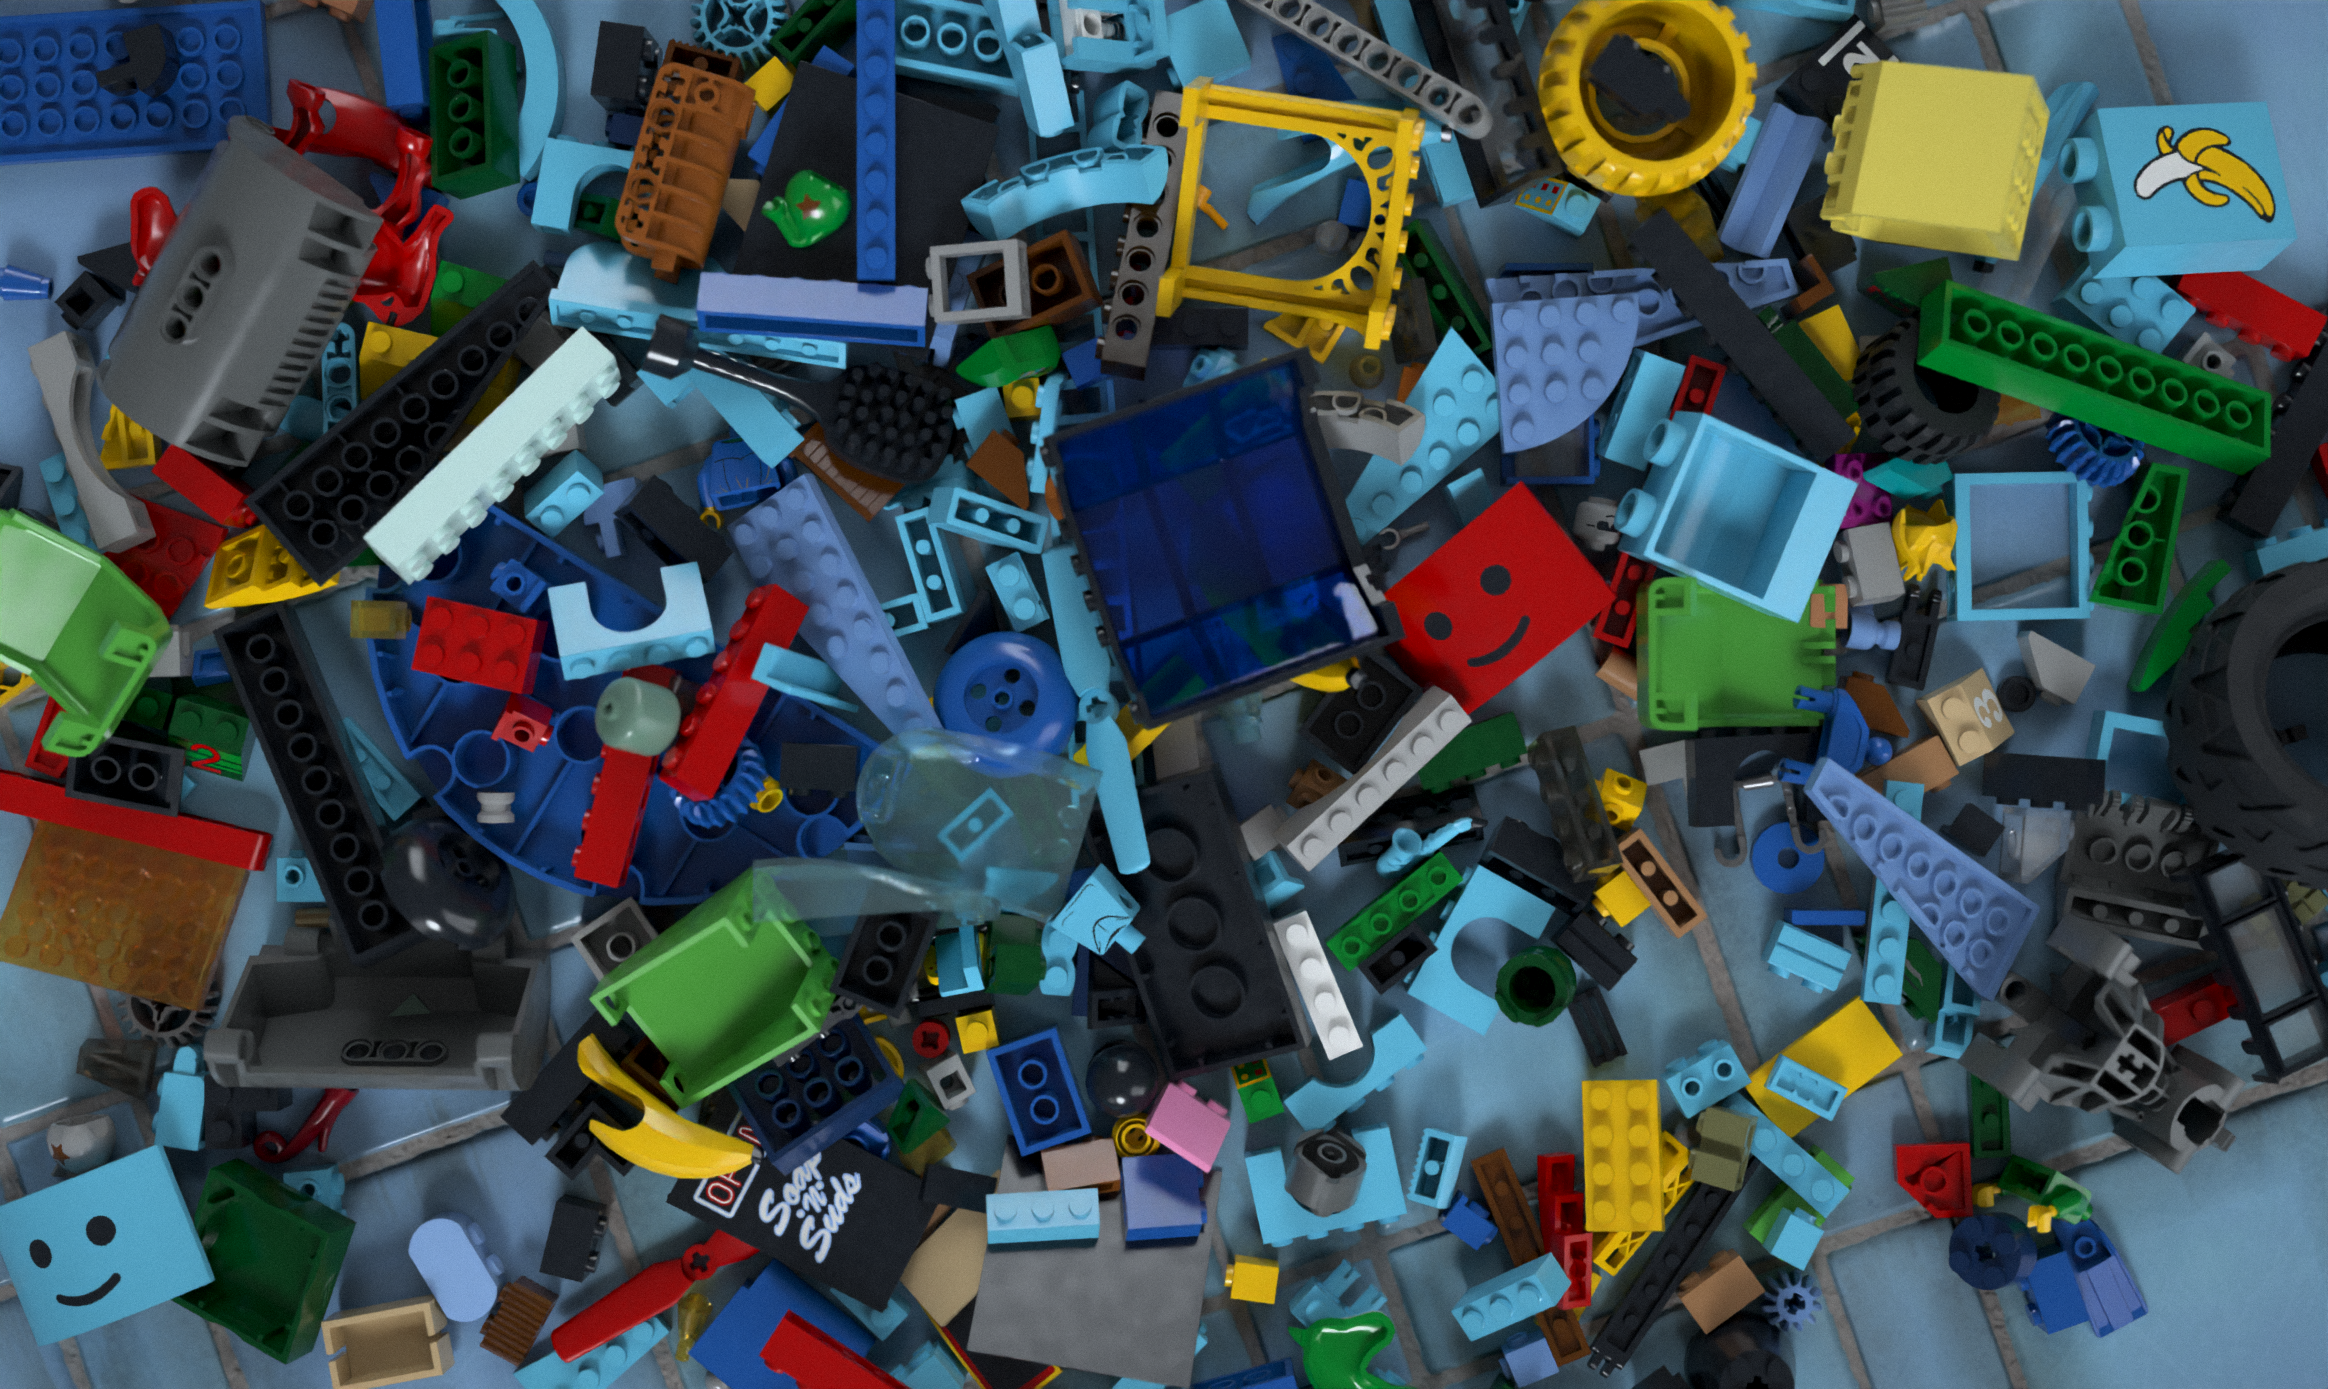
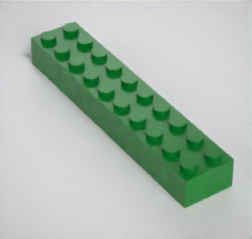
(2094, 378)

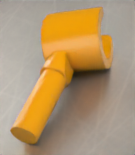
(1204, 195)

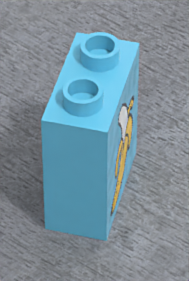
(2177, 189)

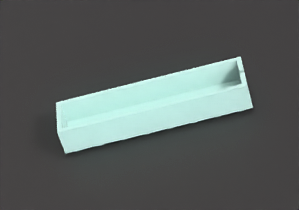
(495, 457)

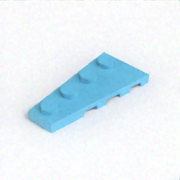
(598, 1367)

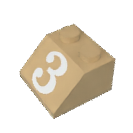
(1966, 717)

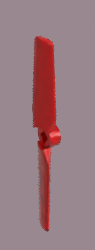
(645, 1296)

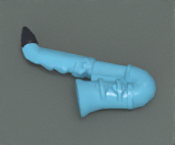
(1409, 849)

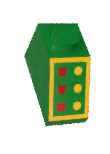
(1257, 1090)

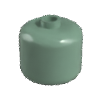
(637, 716)

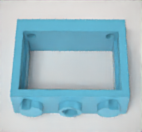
(2102, 730)

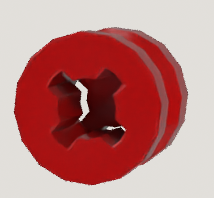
(936, 1033)

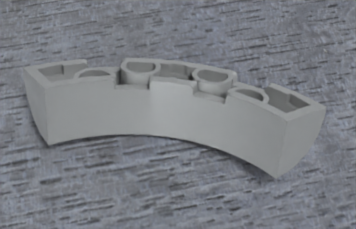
(1369, 425)

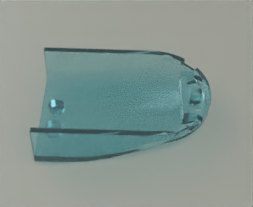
(976, 824)
(835, 892)

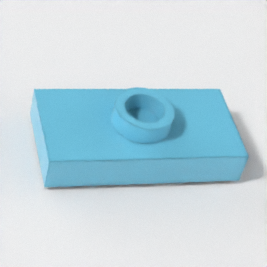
(1805, 1087)

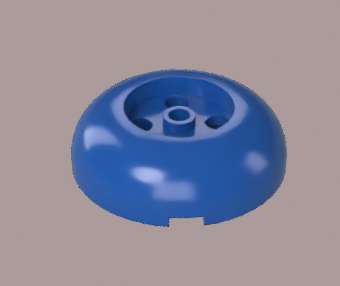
(1042, 681)

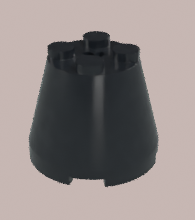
(1741, 1355)

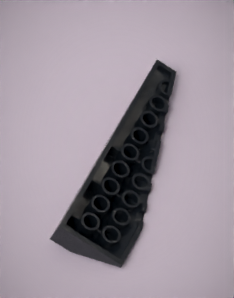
(389, 442)

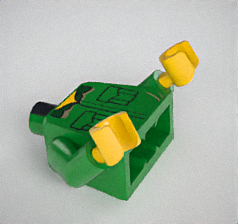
(2042, 1188)

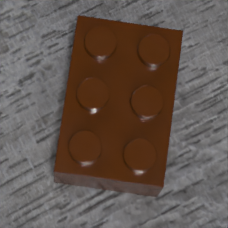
(1058, 286)

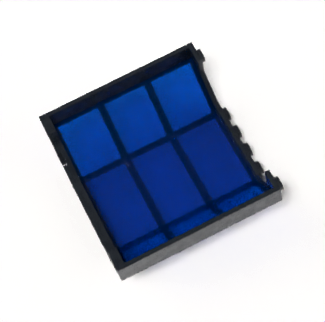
(1216, 540)

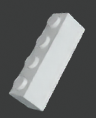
(1317, 983)

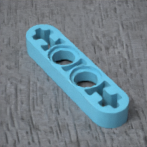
(348, 391)

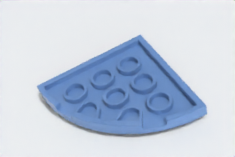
(1557, 362)

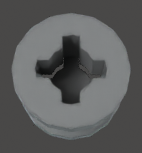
(495, 807)

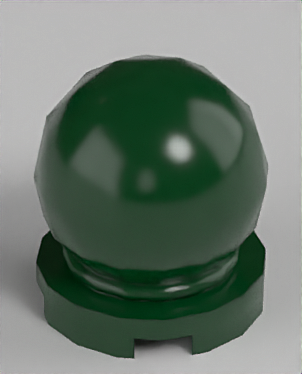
(1535, 985)

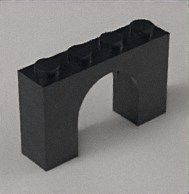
(1714, 762)

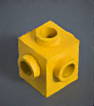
(1621, 798)

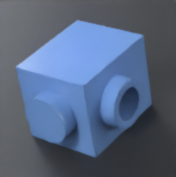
(1527, 1358)

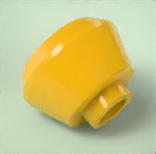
(1127, 1143)

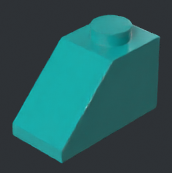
(1909, 479)

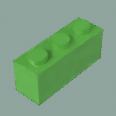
(1765, 1215)

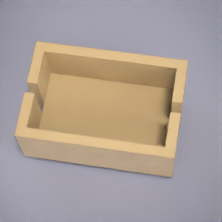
(388, 1343)

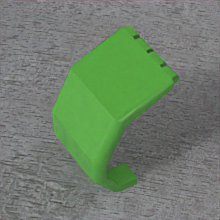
(75, 630)
(1724, 662)

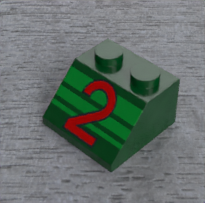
(1905, 287)
(215, 735)

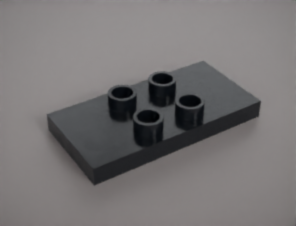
(1210, 945)

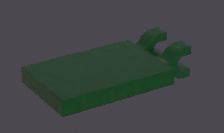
(1811, 362)

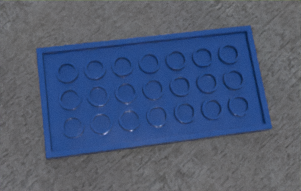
(61, 113)

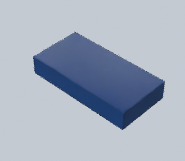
(1825, 916)

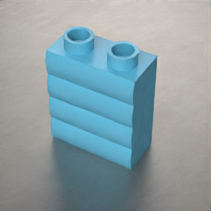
(1733, 513)

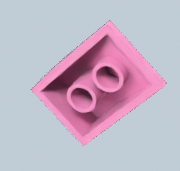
(1188, 1123)

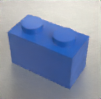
(2053, 1292)

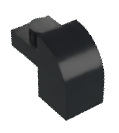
(152, 64)

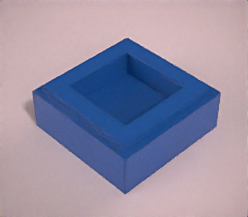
(210, 668)

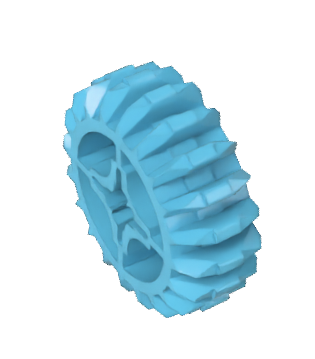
(729, 30)

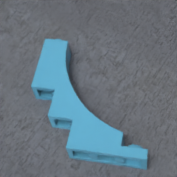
(1033, 64)

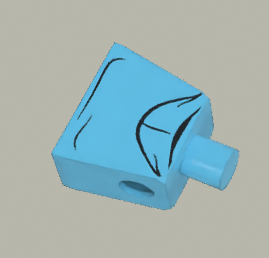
(1101, 914)

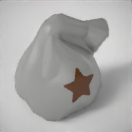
(81, 1143)

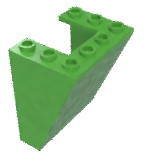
(722, 991)

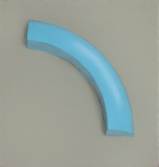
(1067, 184)

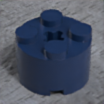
(1974, 1260)

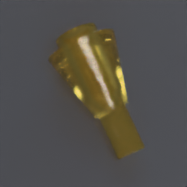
(692, 1315)

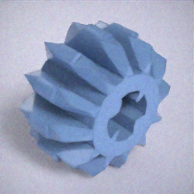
(1795, 1311)

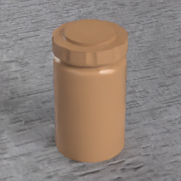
(1619, 671)

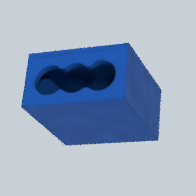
(1161, 1197)

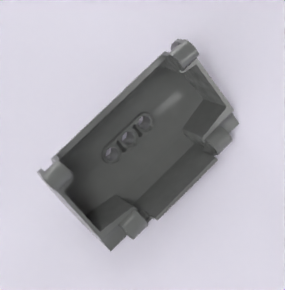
(287, 272)
(323, 1023)

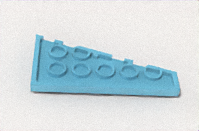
(1460, 417)

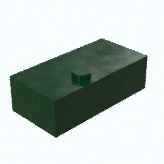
(474, 115)

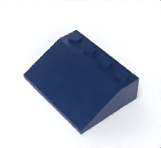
(819, 1095)

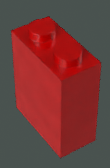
(207, 486)

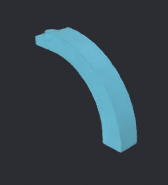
(545, 83)

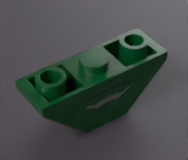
(1920, 979)

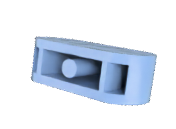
(457, 1265)

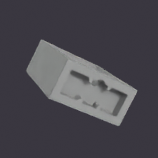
(1015, 281)

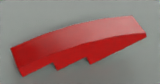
(1563, 1226)

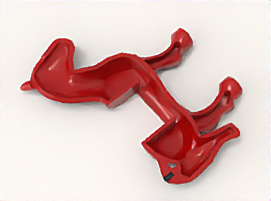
(398, 267)

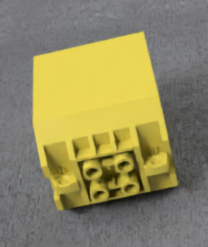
(1936, 158)

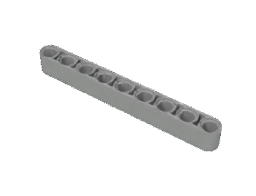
(1368, 53)

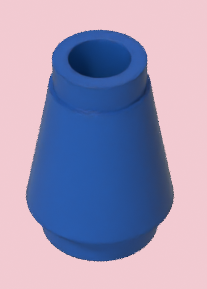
(24, 285)

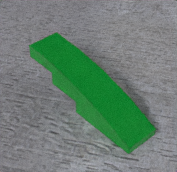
(2171, 632)

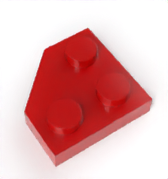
(1936, 1176)

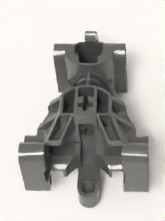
(2105, 1051)

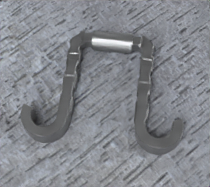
(1757, 782)

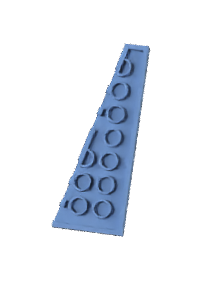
(1754, 281)
(1952, 898)

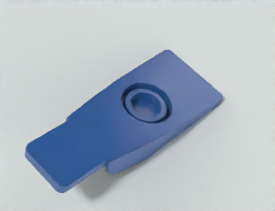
(2100, 1275)

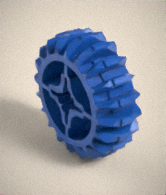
(2092, 451)
(733, 794)

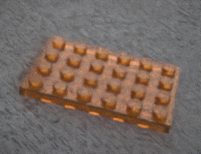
(120, 915)

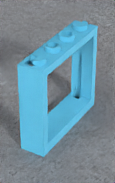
(2080, 530)

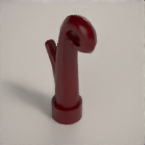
(317, 1123)

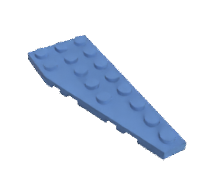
(803, 550)

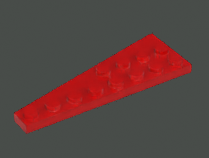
(166, 572)

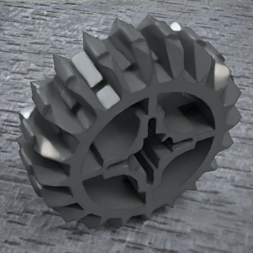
(160, 1024)

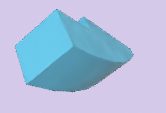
(1956, 1016)

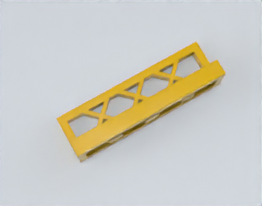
(1675, 1159)

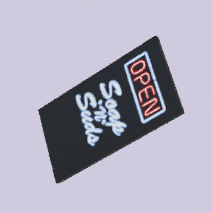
(833, 1217)

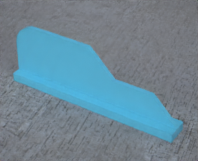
(618, 295)

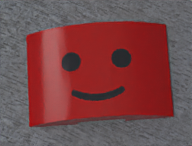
(1494, 601)

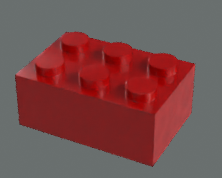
(479, 645)

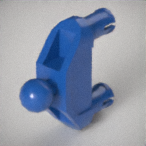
(1842, 735)

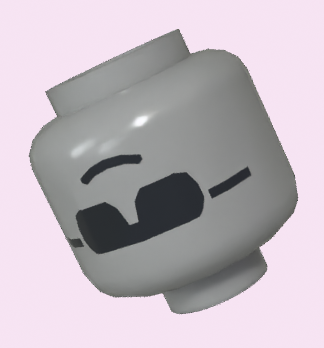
(1596, 523)

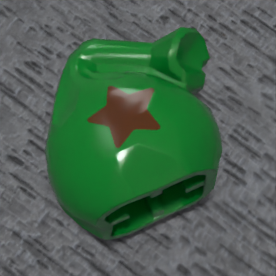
(810, 208)

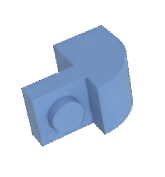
(600, 513)

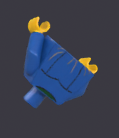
(738, 477)

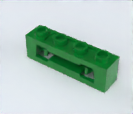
(1393, 910)

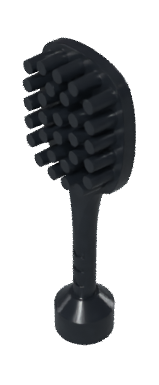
(868, 414)

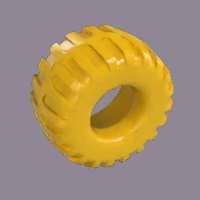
(1710, 74)

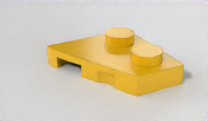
(1302, 331)
(128, 443)

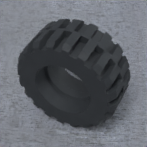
(1903, 415)

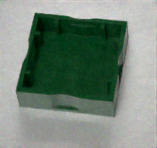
(270, 1259)

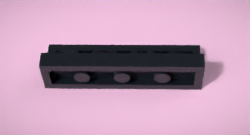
(1375, 837)

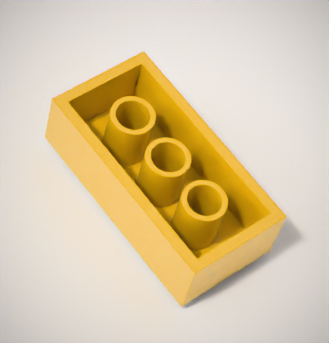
(1623, 1156)

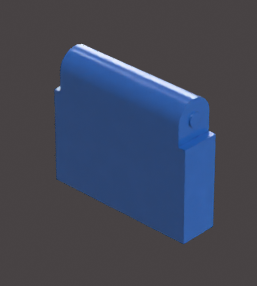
(748, 1320)

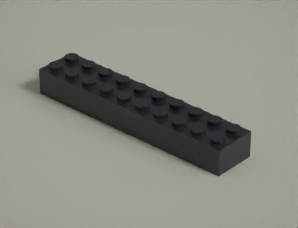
(317, 777)

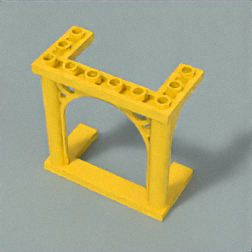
(1360, 309)

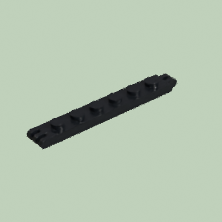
(1662, 1273)

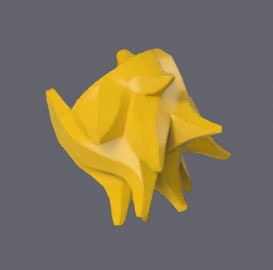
(1923, 539)

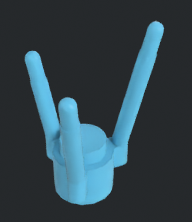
(457, 27)

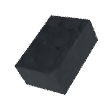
(1357, 721)
(885, 959)

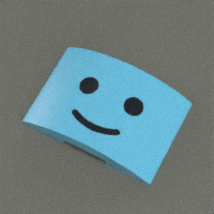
(101, 1246)

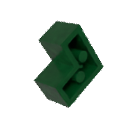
(1013, 956)

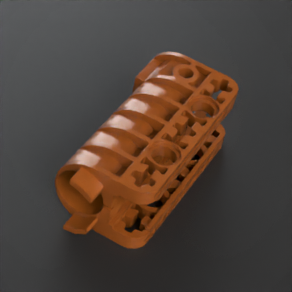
(693, 170)

